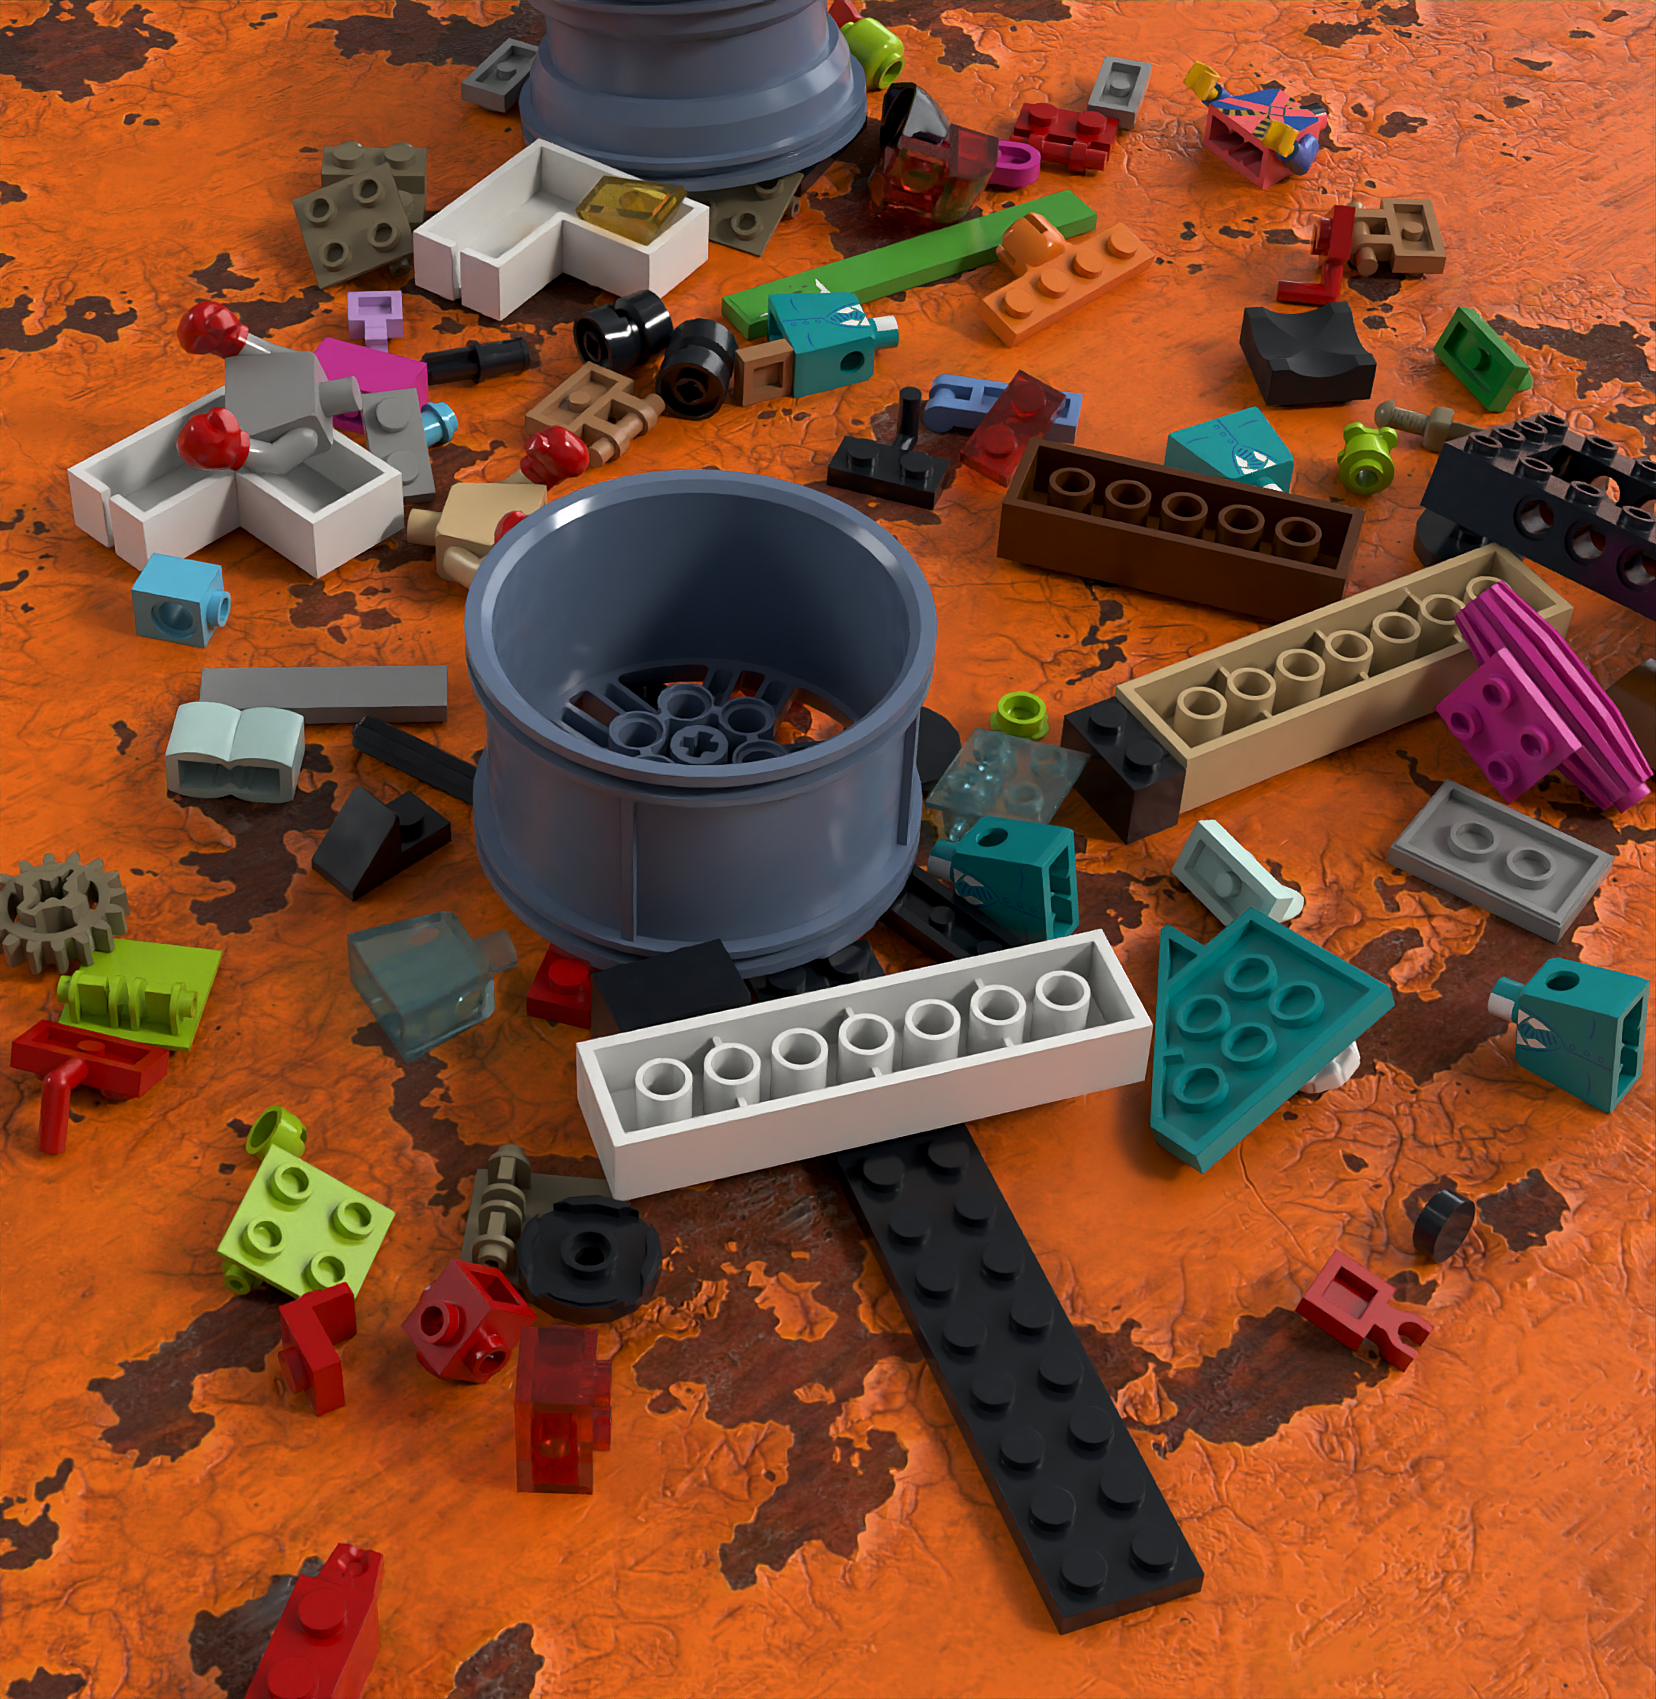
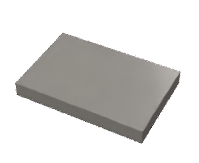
(1501, 860)

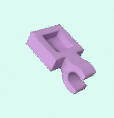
(375, 317)

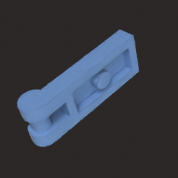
(967, 400)

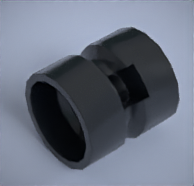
(624, 333)
(696, 369)

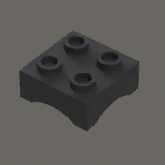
(1307, 355)

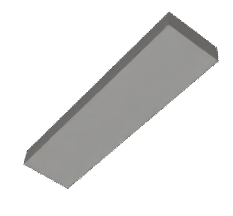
(334, 693)

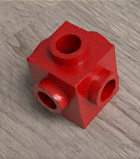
(467, 1322)

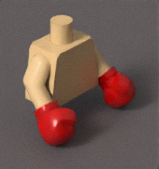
(484, 512)

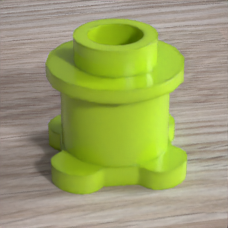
(1366, 459)

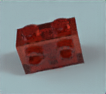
(560, 1409)

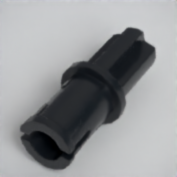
(477, 361)

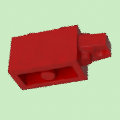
(325, 1632)

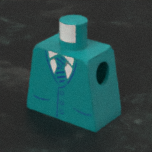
(829, 338)
(1233, 448)
(1015, 875)
(1578, 1028)

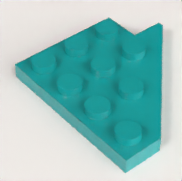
(1246, 1029)

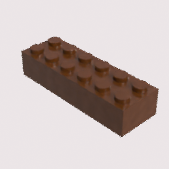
(1177, 532)

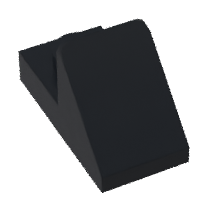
(377, 841)

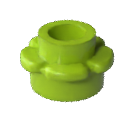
(1021, 716)

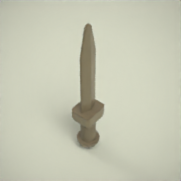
(1434, 428)

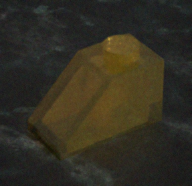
(632, 207)

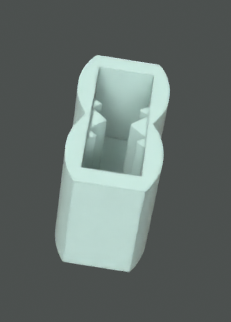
(235, 752)

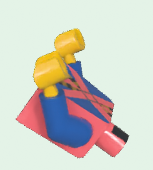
(1258, 132)

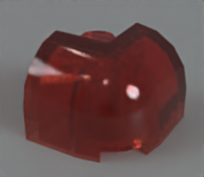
(931, 183)

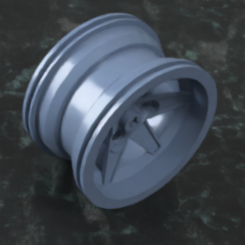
(694, 87)

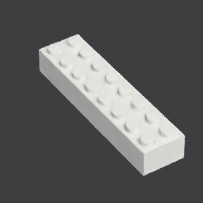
(860, 1063)

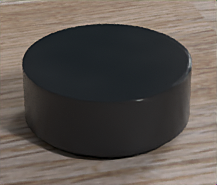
(1443, 1225)

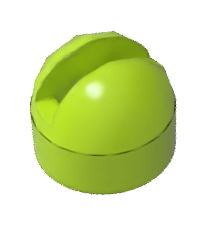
(276, 1127)

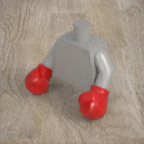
(274, 399)

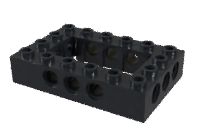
(1502, 475)

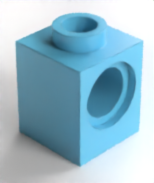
(180, 600)

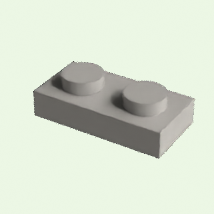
(500, 77)
(1120, 90)
(398, 437)

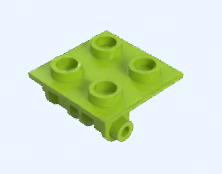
(141, 992)
(301, 1230)

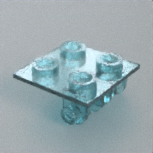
(1005, 780)

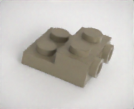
(406, 163)

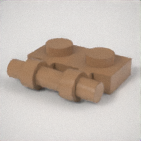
(1399, 233)
(588, 402)

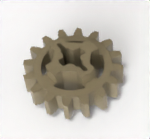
(57, 912)

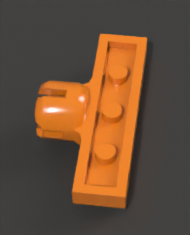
(1056, 275)

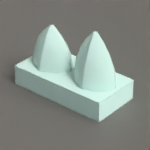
(1231, 878)

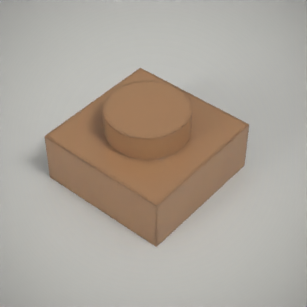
(763, 372)

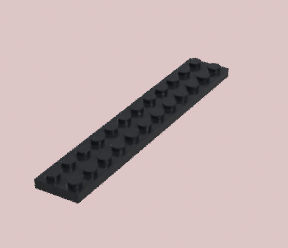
(1007, 1359)

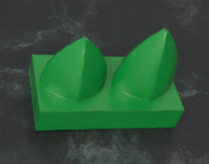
(1482, 360)

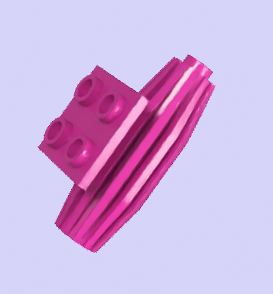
(1538, 708)

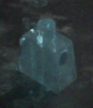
(427, 978)

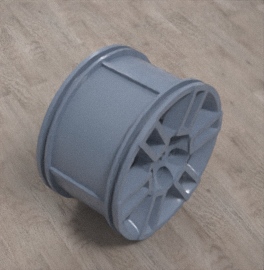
(689, 820)

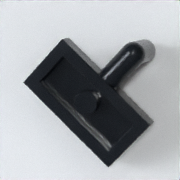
(892, 470)

